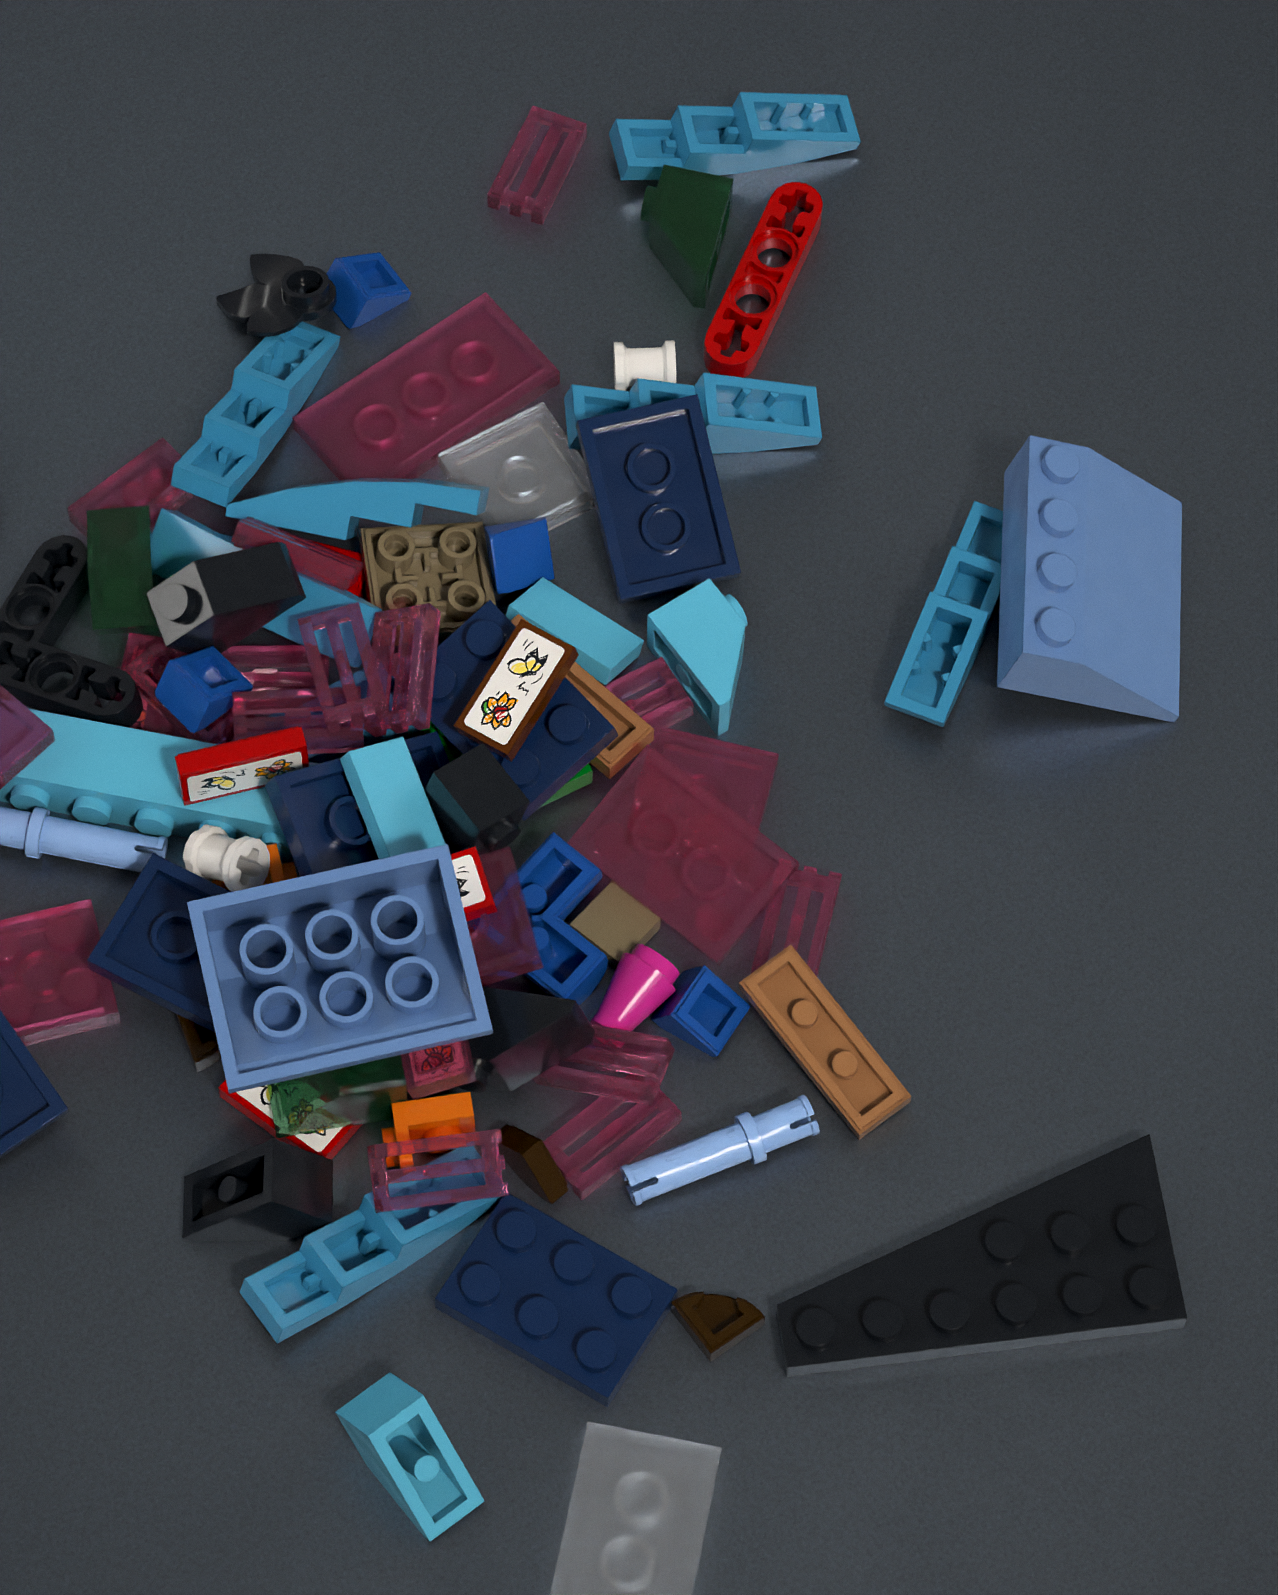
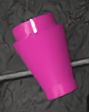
(636, 989)

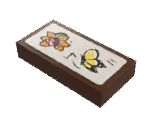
(516, 690)

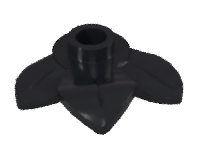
(280, 297)

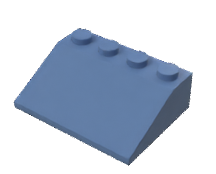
(1089, 582)
(339, 968)

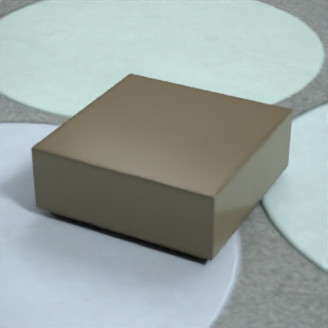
(616, 923)

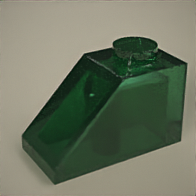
(688, 226)
(120, 570)
(338, 1097)

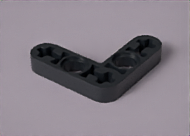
(34, 644)

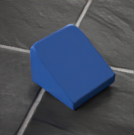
(365, 288)
(519, 554)
(200, 687)
(701, 1010)

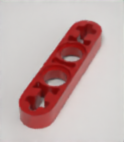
(766, 281)

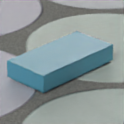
(600, 642)
(391, 798)

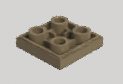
(425, 566)

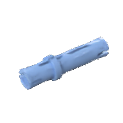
(60, 837)
(742, 1141)

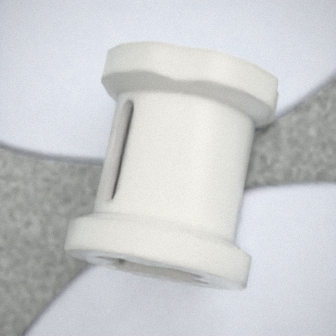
(643, 363)
(236, 862)

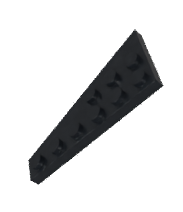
(1038, 1269)

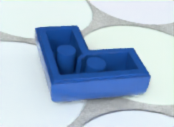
(553, 886)

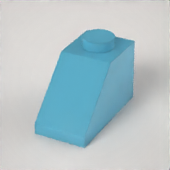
(704, 648)
(410, 1454)

